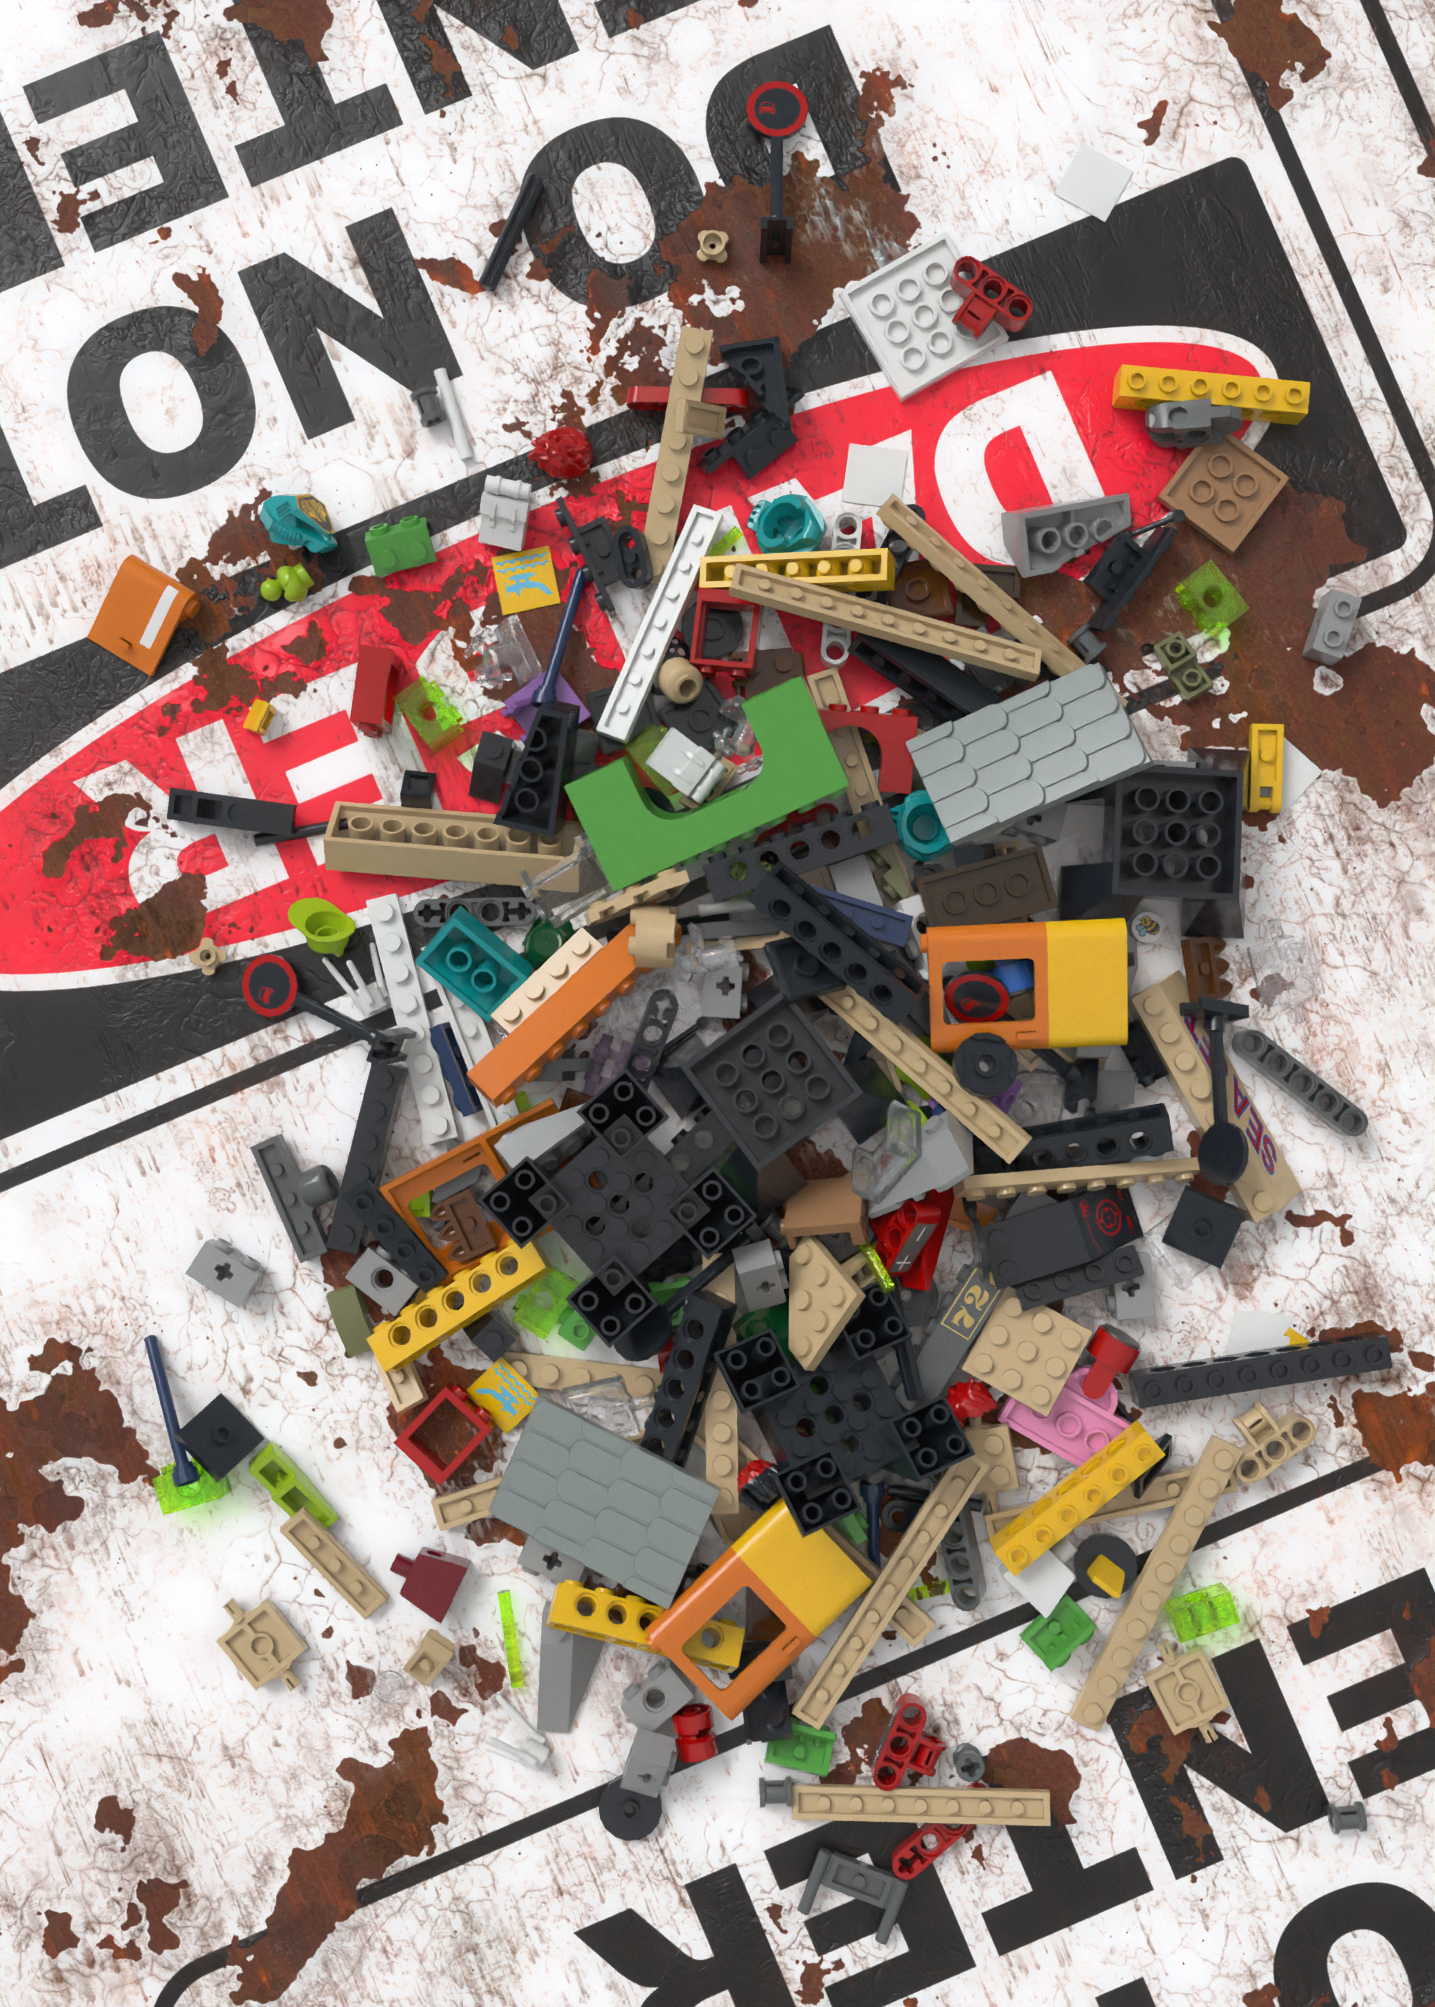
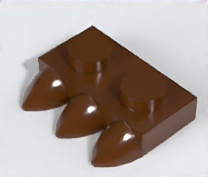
(1204, 968)
(466, 1224)

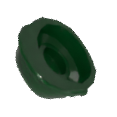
(545, 940)

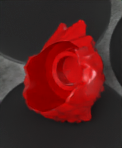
(563, 452)
(970, 1400)

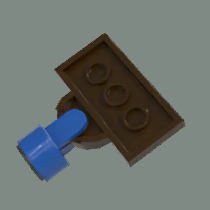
(992, 893)

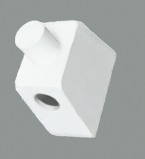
(1046, 1577)

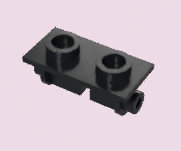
(1143, 1055)

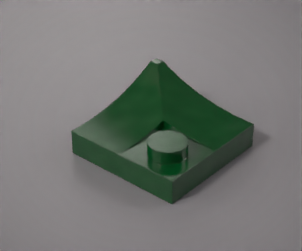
(771, 1317)

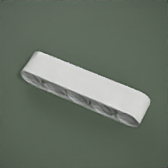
(830, 635)

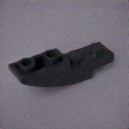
(231, 812)

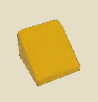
(259, 717)
(1107, 1575)

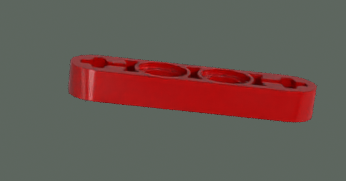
(656, 398)
(946, 1837)

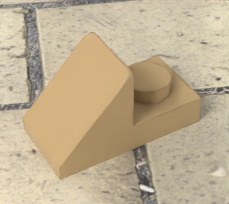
(429, 1657)

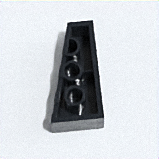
(537, 792)

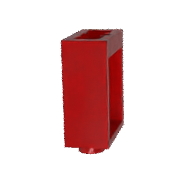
(720, 599)
(374, 691)
(422, 1455)

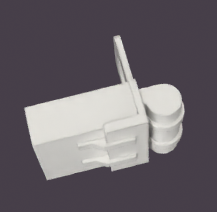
(504, 512)
(686, 765)

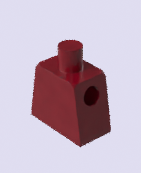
(431, 1579)

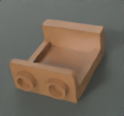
(825, 1208)

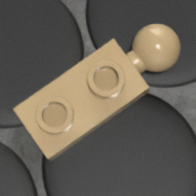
(403, 1386)

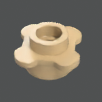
(714, 237)
(217, 956)

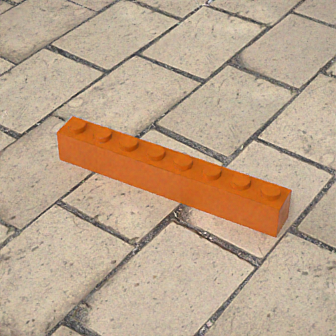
(559, 1020)

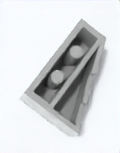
(855, 879)

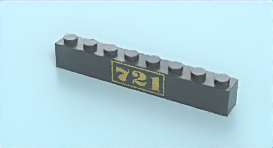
(960, 1318)

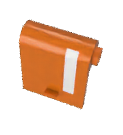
(143, 610)

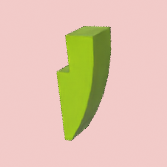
(289, 1484)

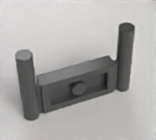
(858, 1881)

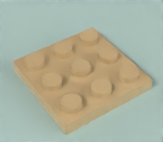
(1027, 1352)

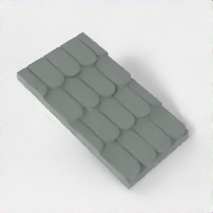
(1028, 754)
(604, 1501)

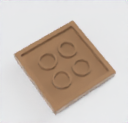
(1223, 490)

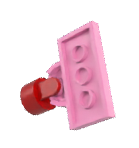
(1084, 1411)

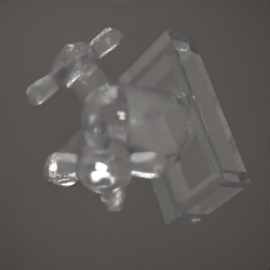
(512, 651)
(743, 738)
(709, 959)

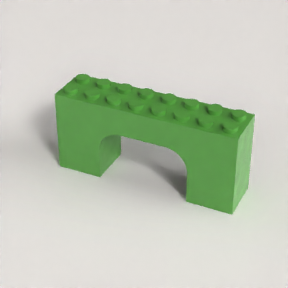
(642, 840)

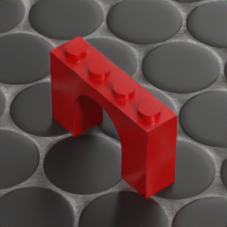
(891, 733)

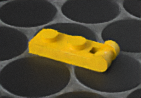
(1266, 766)

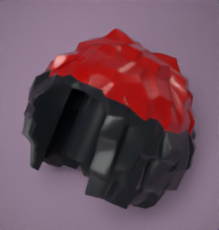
(757, 1485)

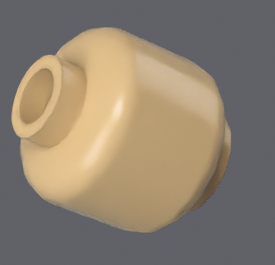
(679, 680)

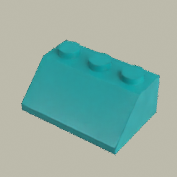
(474, 963)

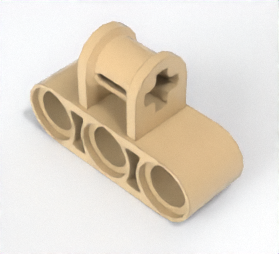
(1260, 1429)

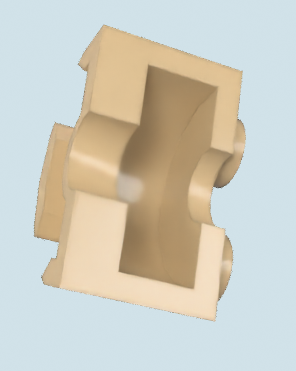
(653, 936)

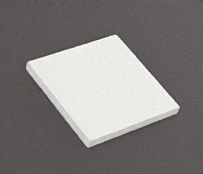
(908, 318)

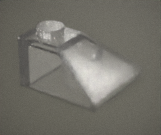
(1039, 1098)

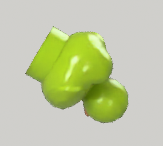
(292, 580)

